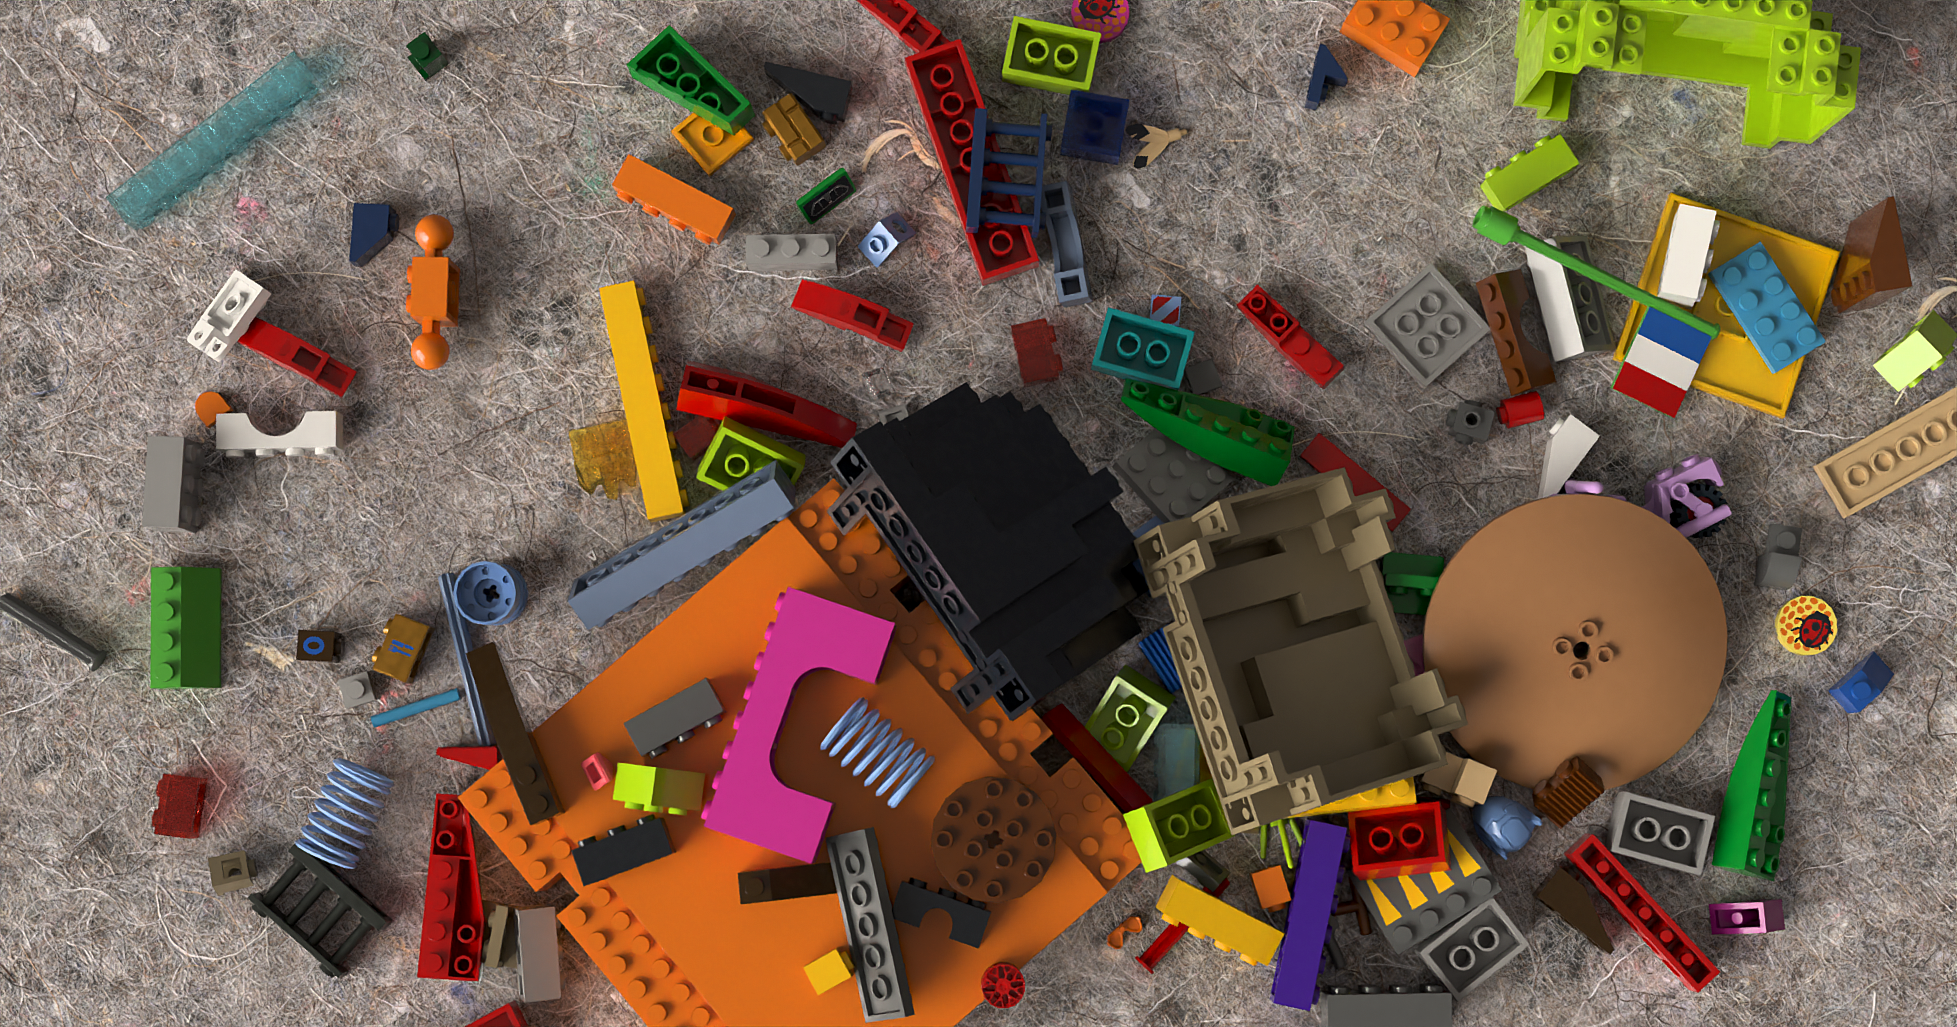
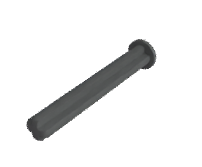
(52, 631)

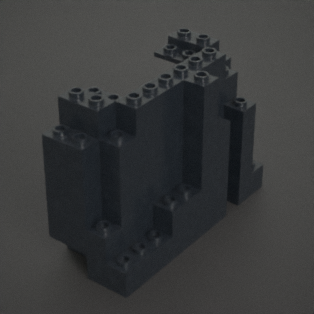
(999, 540)

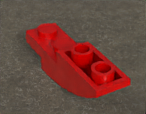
(852, 313)
(1289, 337)
(298, 356)

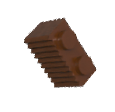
(1567, 791)

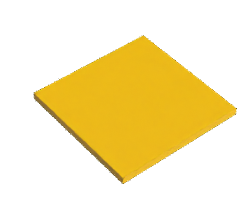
(1731, 362)

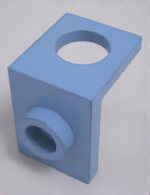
(885, 238)

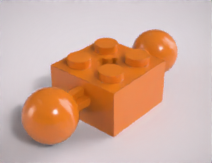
(433, 291)

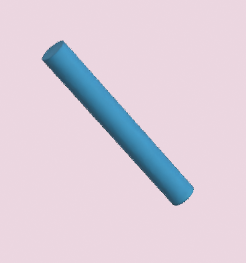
(415, 707)

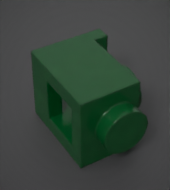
(426, 56)

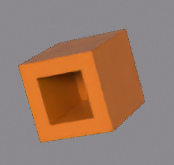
(1270, 888)

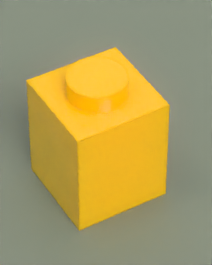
(829, 970)

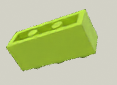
(1529, 173)

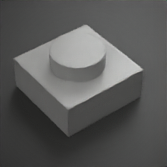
(357, 690)

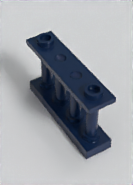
(981, 186)

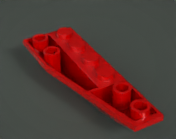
(756, 404)
(453, 898)

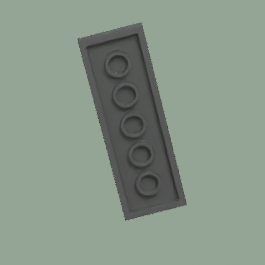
(870, 925)

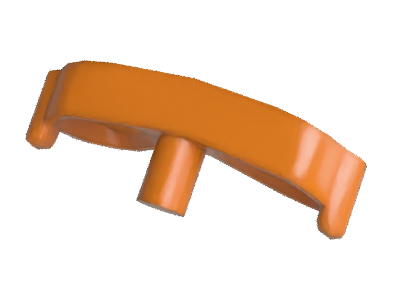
(1131, 924)

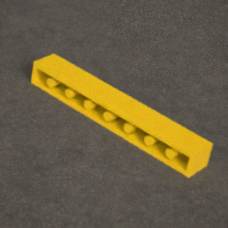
(643, 401)

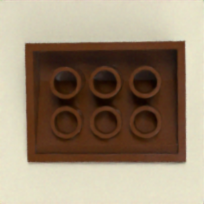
(1871, 261)

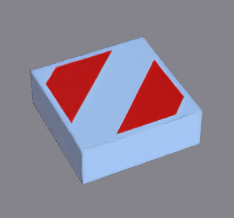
(1165, 309)

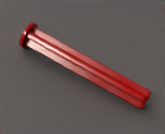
(1170, 937)

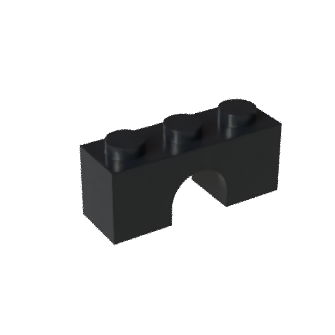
(968, 918)

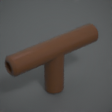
(1356, 905)

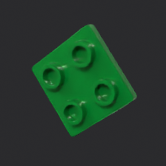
(1411, 580)

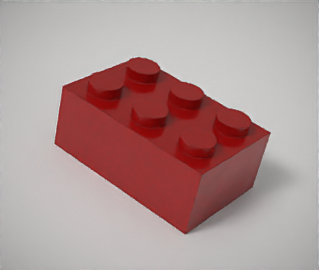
(1399, 841)

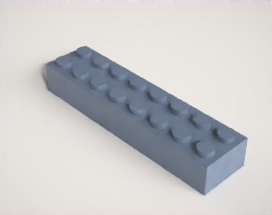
(683, 545)

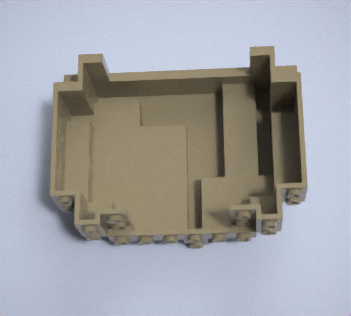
(1295, 648)

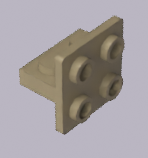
(499, 935)

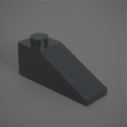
(819, 93)

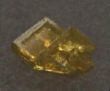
(603, 456)

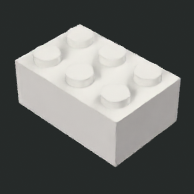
(1688, 256)

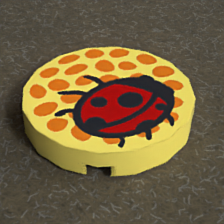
(1806, 625)

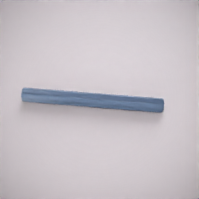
(463, 645)

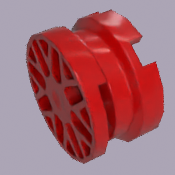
(1003, 985)

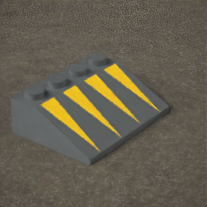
(1421, 904)

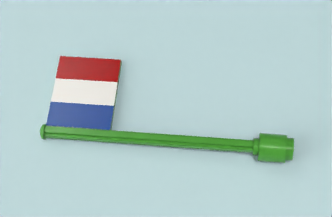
(1665, 343)

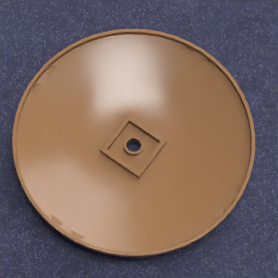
(1566, 576)

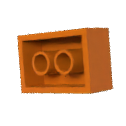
(1396, 30)

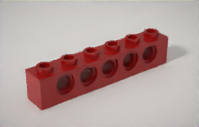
(1641, 912)

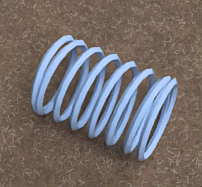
(853, 715)
(354, 773)

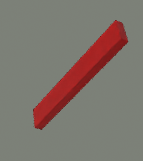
(1095, 759)

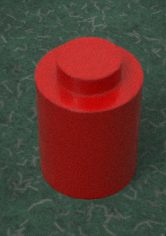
(1520, 410)

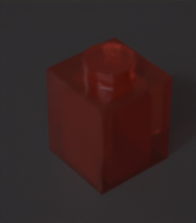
(697, 436)

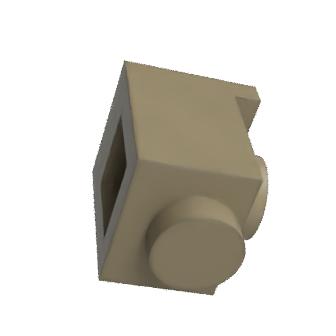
(225, 865)

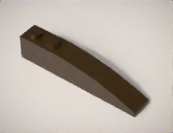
(514, 735)

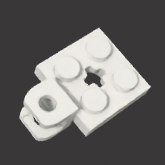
(228, 316)

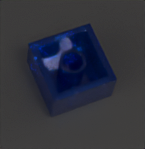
(1094, 127)

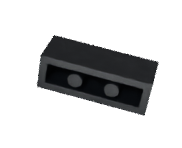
(623, 849)

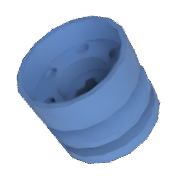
(474, 597)

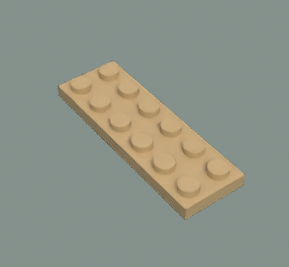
(1892, 455)

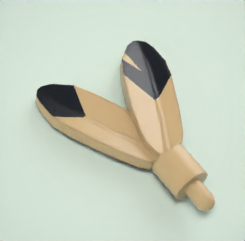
(1157, 139)

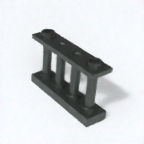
(348, 899)

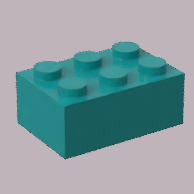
(1142, 349)

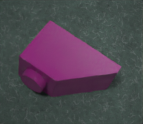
(1747, 916)

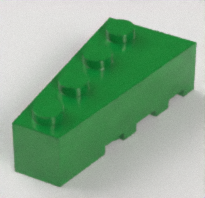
(685, 77)

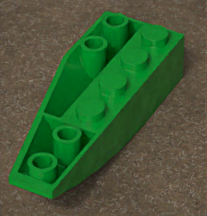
(1216, 429)
(1756, 796)

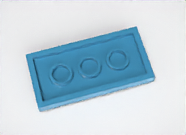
(1766, 307)

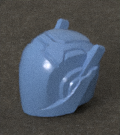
(1503, 824)

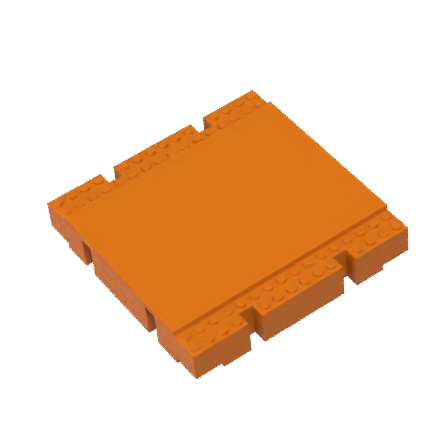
(676, 926)

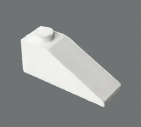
(1564, 452)

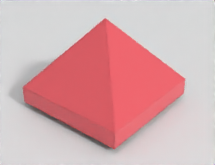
(598, 770)

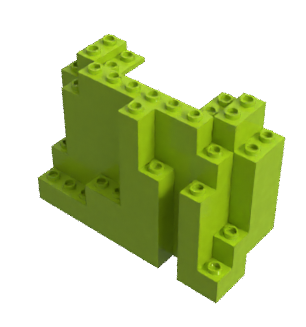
(1775, 48)

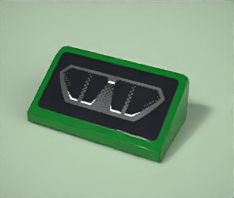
(826, 196)

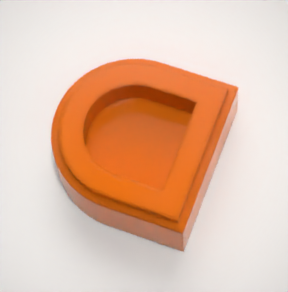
(209, 405)

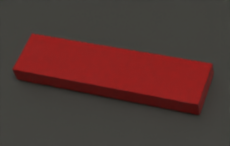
(1326, 457)

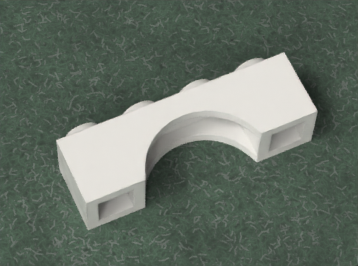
(317, 432)

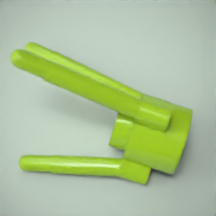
(1284, 838)

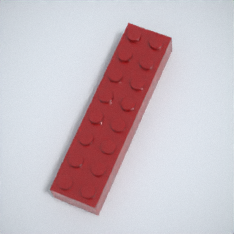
(948, 104)

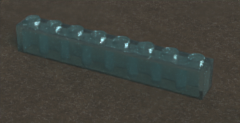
(214, 142)

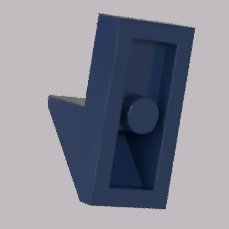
(1324, 71)

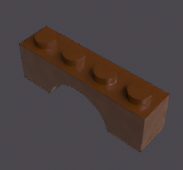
(1522, 364)

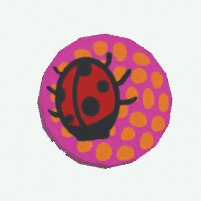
(1101, 16)

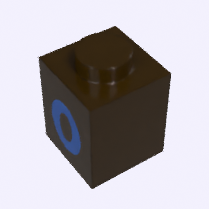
(320, 646)

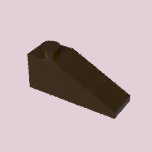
(786, 883)
(1571, 903)

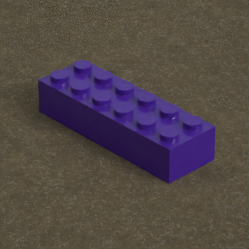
(1308, 915)

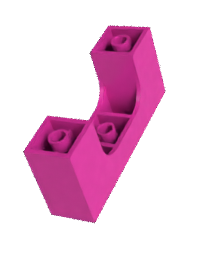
(749, 794)

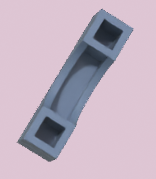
(1066, 243)

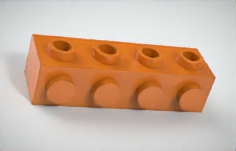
(674, 200)

